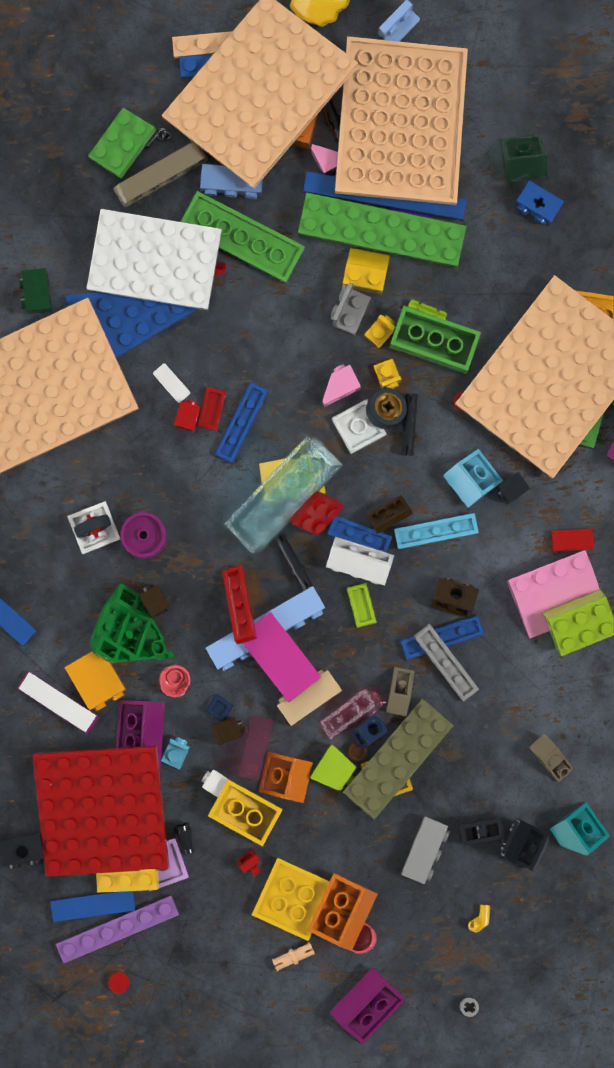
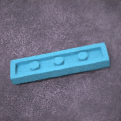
(436, 531)

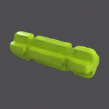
(427, 309)

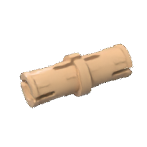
(293, 956)

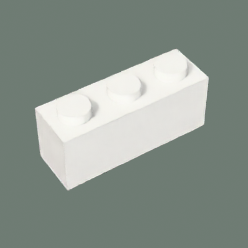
(359, 561)

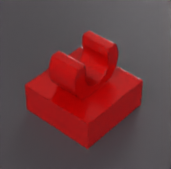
(249, 862)

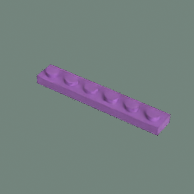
(117, 929)

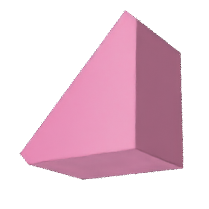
(325, 159)

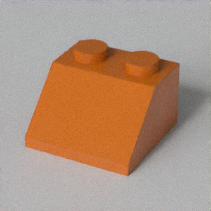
(285, 777)

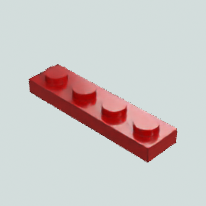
(239, 604)

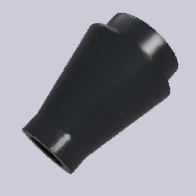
(184, 835)

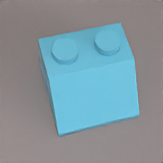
(473, 478)

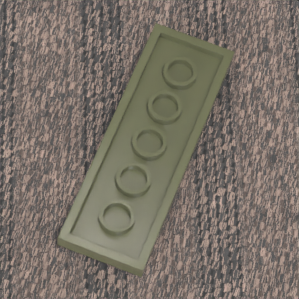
(397, 759)

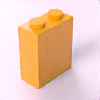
(95, 681)

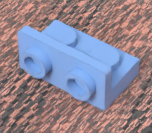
(399, 23)

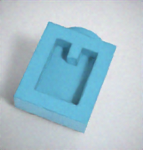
(176, 752)

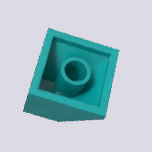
(580, 831)

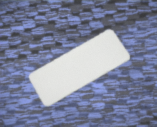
(171, 383)

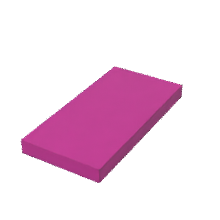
(281, 658)

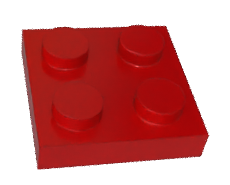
(317, 513)

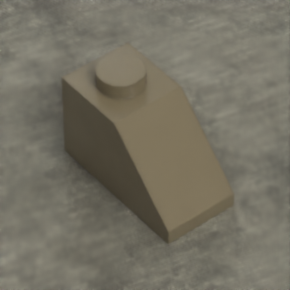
(400, 691)

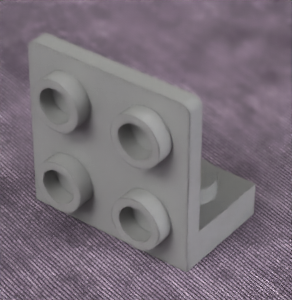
(351, 309)

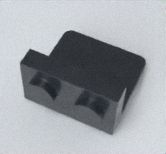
(525, 845)

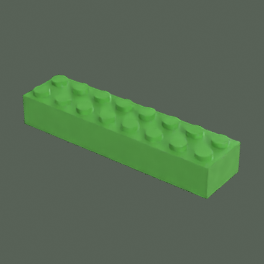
(382, 230)

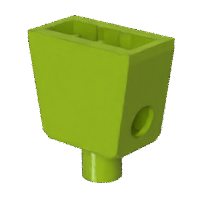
(334, 769)

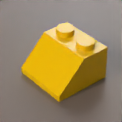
(366, 271)

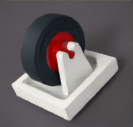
(94, 527)

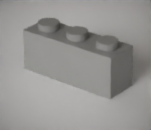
(425, 850)

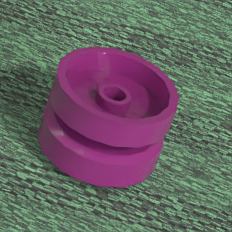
(147, 547)

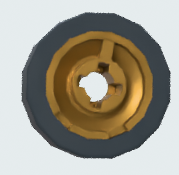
(377, 413)

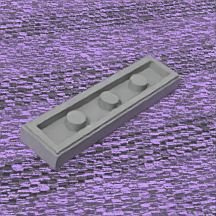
(446, 662)

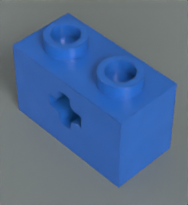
(531, 196)

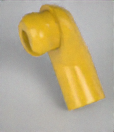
(480, 921)

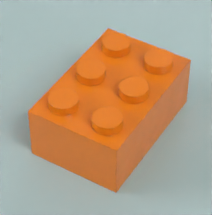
(342, 912)

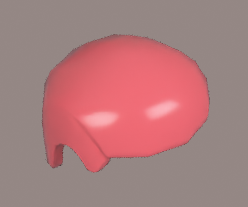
(174, 680)
(365, 940)

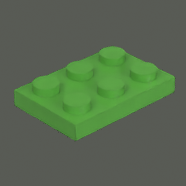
(122, 143)

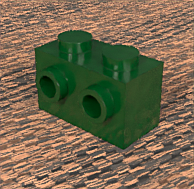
(36, 291)

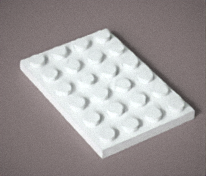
(154, 259)

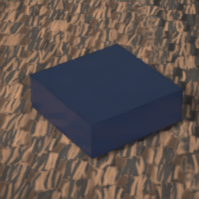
(219, 708)

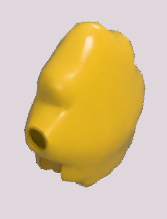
(318, 11)

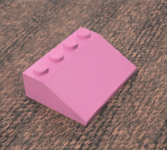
(550, 588)

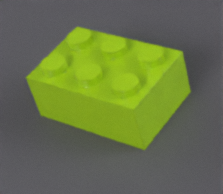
(580, 622)

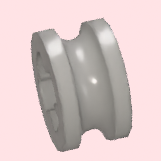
(468, 1013)

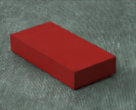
(211, 409)
(572, 540)

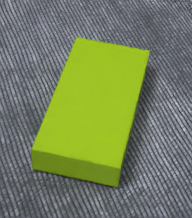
(361, 605)

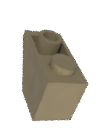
(551, 757)

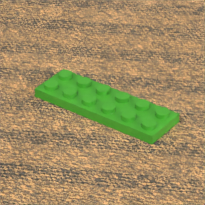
(246, 237)

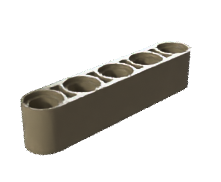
(160, 174)

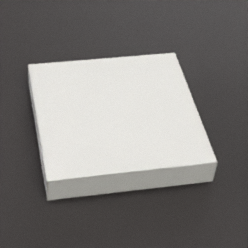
(356, 428)

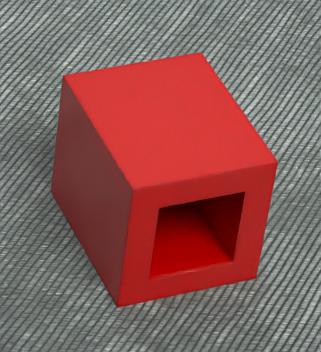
(187, 415)

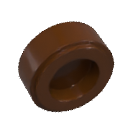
(356, 753)

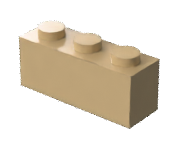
(310, 699)

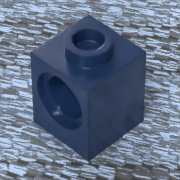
(362, 734)

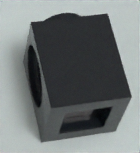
(512, 488)

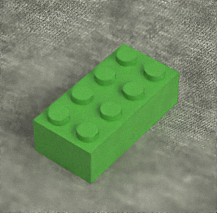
(435, 339)

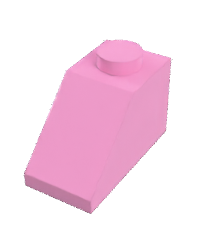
(341, 384)

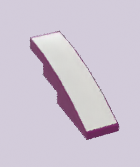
(58, 702)

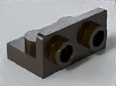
(389, 514)

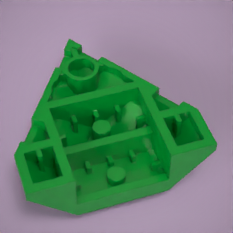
(127, 631)

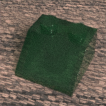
(524, 157)

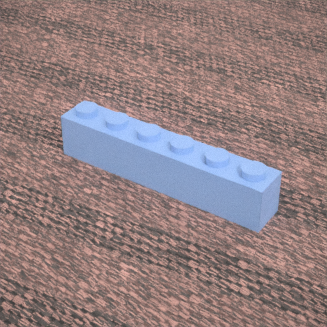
(289, 615)

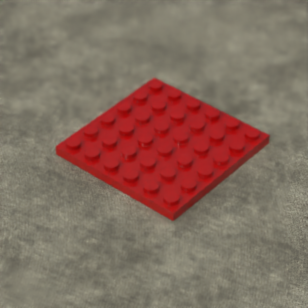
(101, 810)

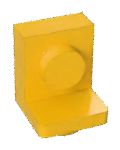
(381, 330)
(387, 374)

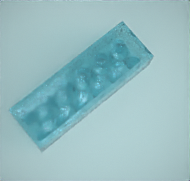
(283, 494)

